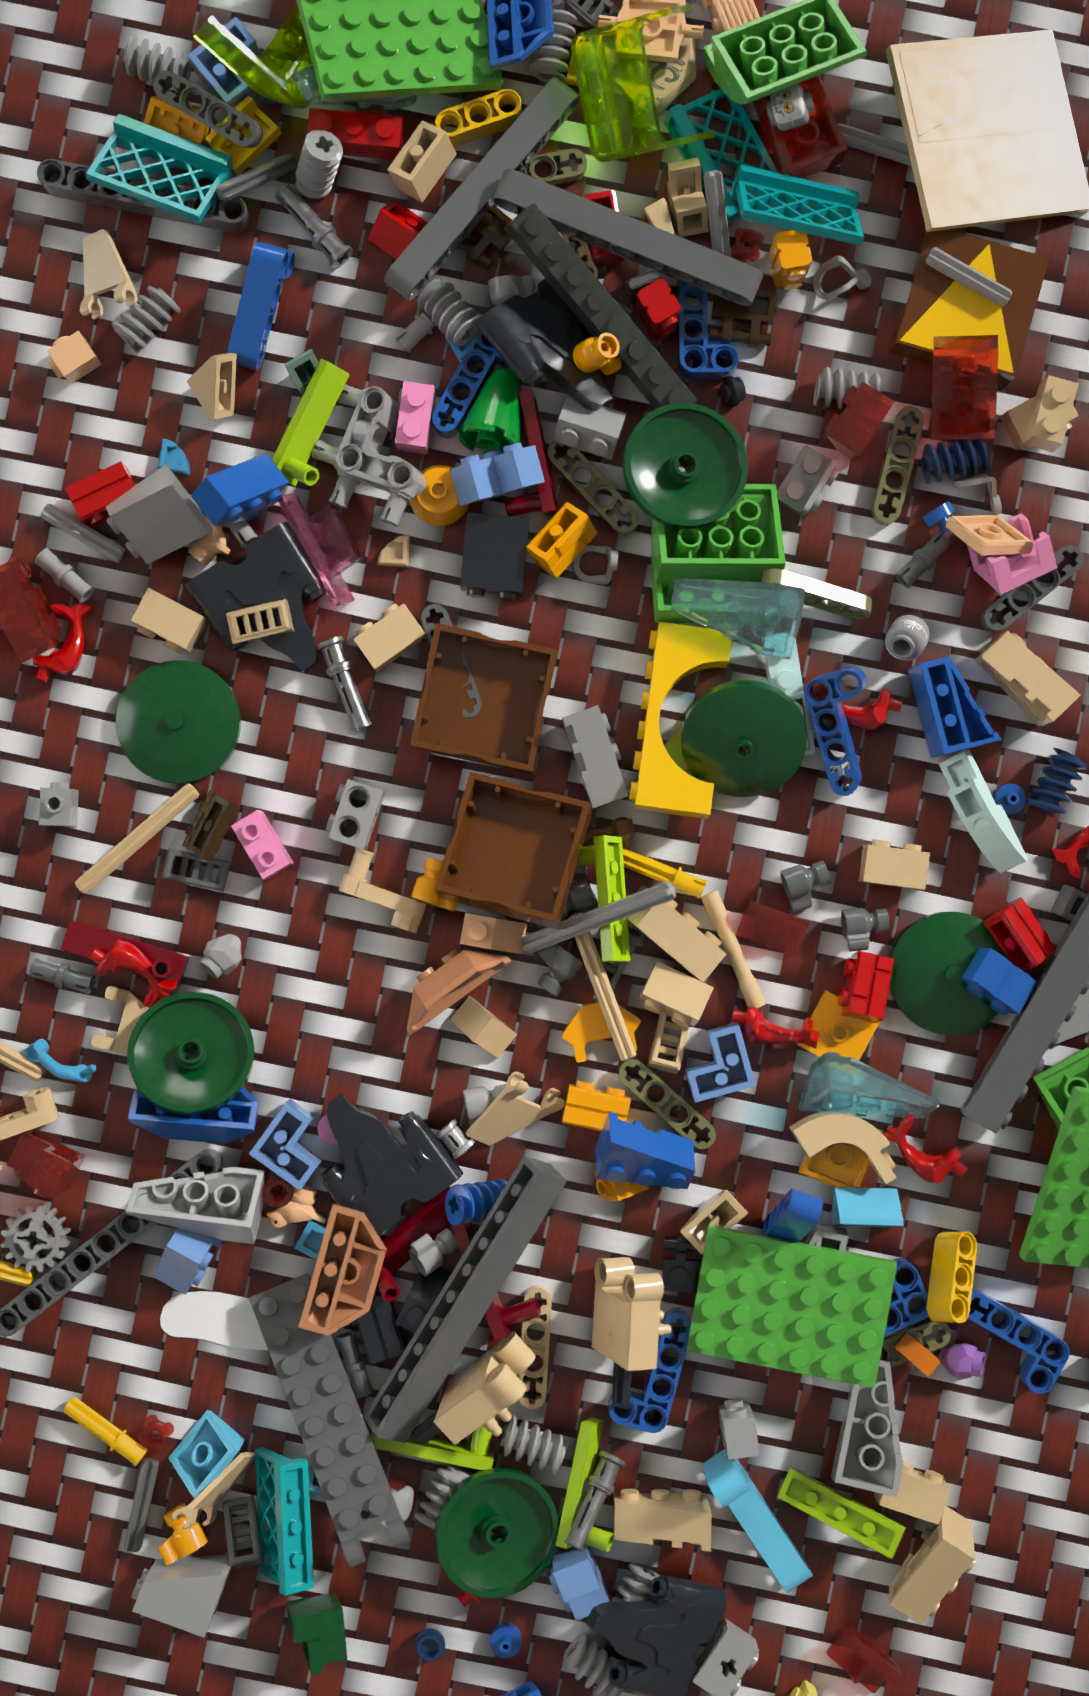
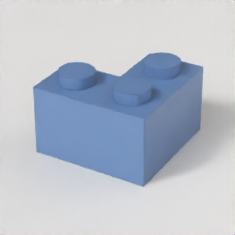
(217, 75)
(497, 473)
(729, 1069)
(280, 1147)
(185, 1259)
(578, 1580)

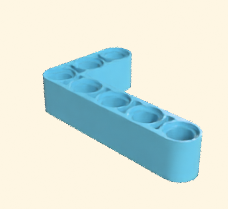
(735, 1488)

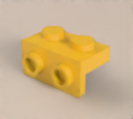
(243, 156)

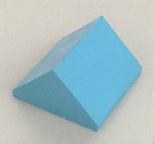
(866, 1207)
(205, 1452)

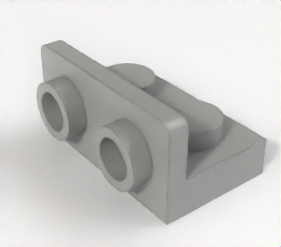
(805, 481)

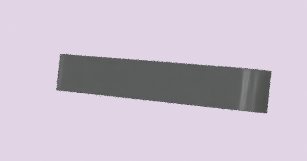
(72, 174)

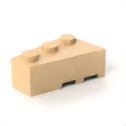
(1026, 679)
(680, 937)
(662, 1517)
(934, 1568)

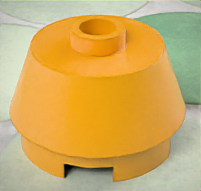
(439, 501)

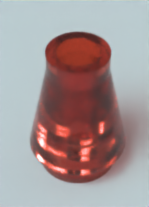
(280, 1197)

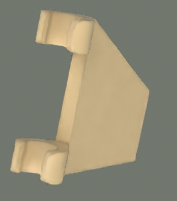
(103, 273)
(132, 1012)
(511, 1112)
(215, 1492)

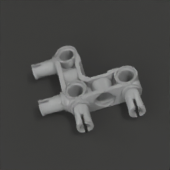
(363, 442)

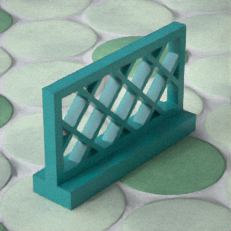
(680, 125)
(171, 152)
(798, 204)
(291, 1539)

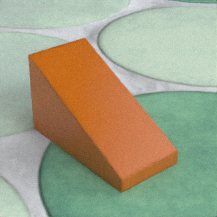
(917, 1354)

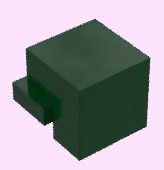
(320, 1628)

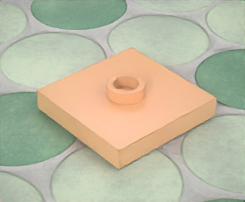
(989, 535)

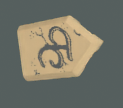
(672, 79)

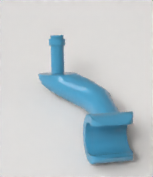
(38, 1052)

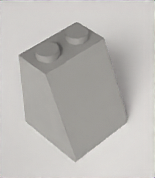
(157, 516)
(183, 1592)

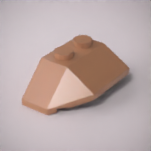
(450, 983)
(343, 1272)

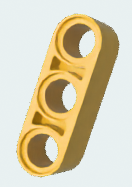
(487, 105)
(952, 1277)

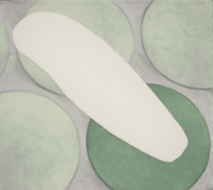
(213, 1317)

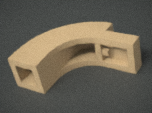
(834, 1127)

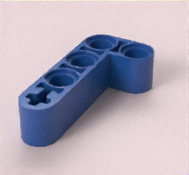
(258, 302)
(699, 346)
(467, 380)
(840, 733)
(793, 1216)
(902, 1293)
(1034, 1345)
(665, 1370)

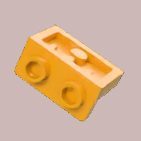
(172, 120)

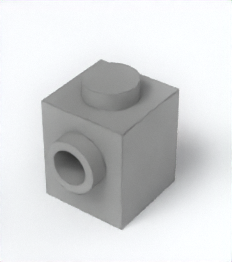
(58, 805)

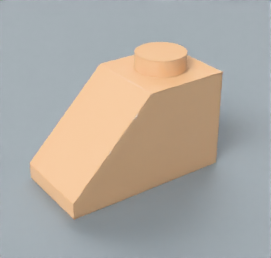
(493, 933)

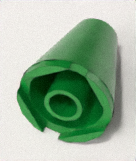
(494, 415)

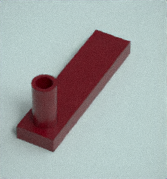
(545, 498)
(83, 938)
(428, 1219)
(497, 1317)

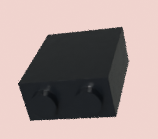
(494, 556)

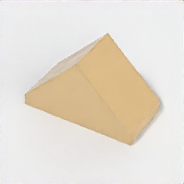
(215, 385)
(483, 1027)
(717, 1211)

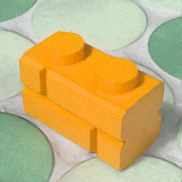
(789, 259)
(561, 540)
(590, 1107)

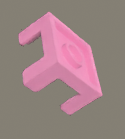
(1013, 570)

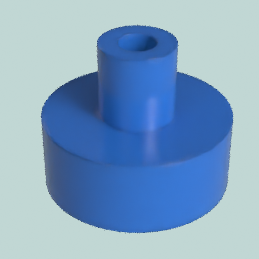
(939, 516)
(1004, 793)
(505, 1640)

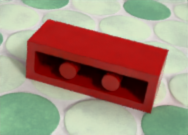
(361, 133)

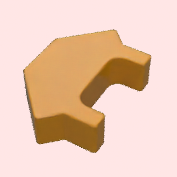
(590, 1025)

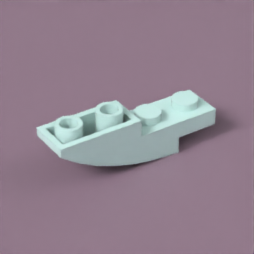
(787, 677)
(980, 814)

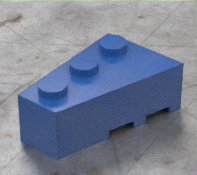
(240, 491)
(947, 709)
(643, 1156)

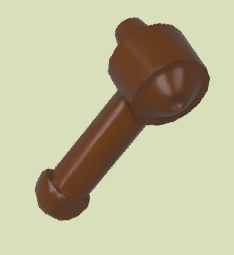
(619, 827)

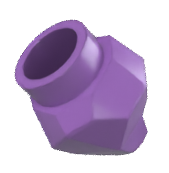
(963, 1361)

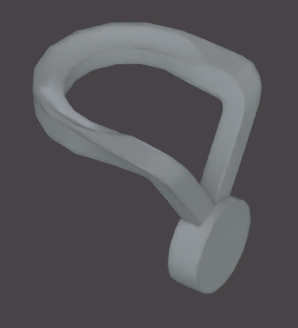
(860, 278)
(991, 483)
(612, 556)

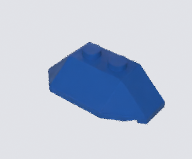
(517, 29)
(218, 1126)

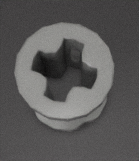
(454, 1139)

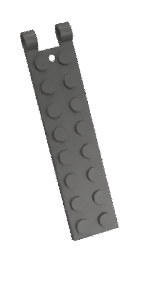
(327, 1419)

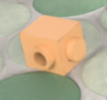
(72, 357)

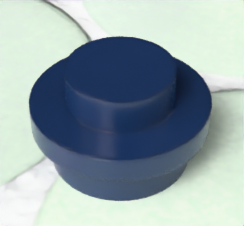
(429, 1644)

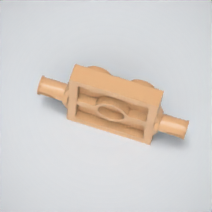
(662, 37)

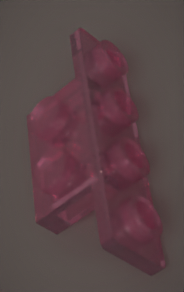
(325, 543)

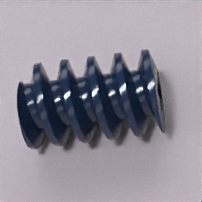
(954, 457)
(1056, 783)

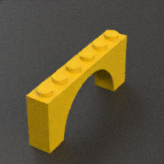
(660, 782)

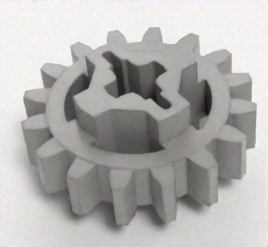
(22, 1236)

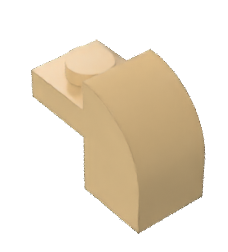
(687, 198)

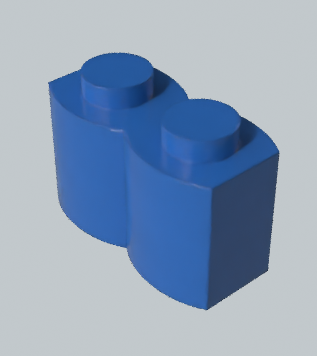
(998, 981)

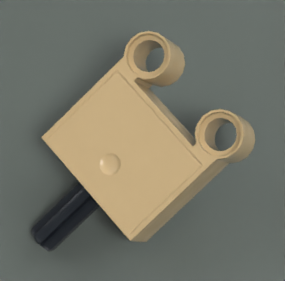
(627, 1320)
(480, 1393)

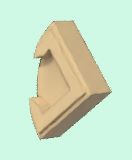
(396, 553)

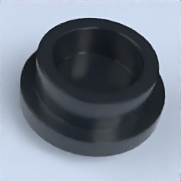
(732, 390)

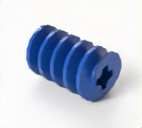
(472, 1201)

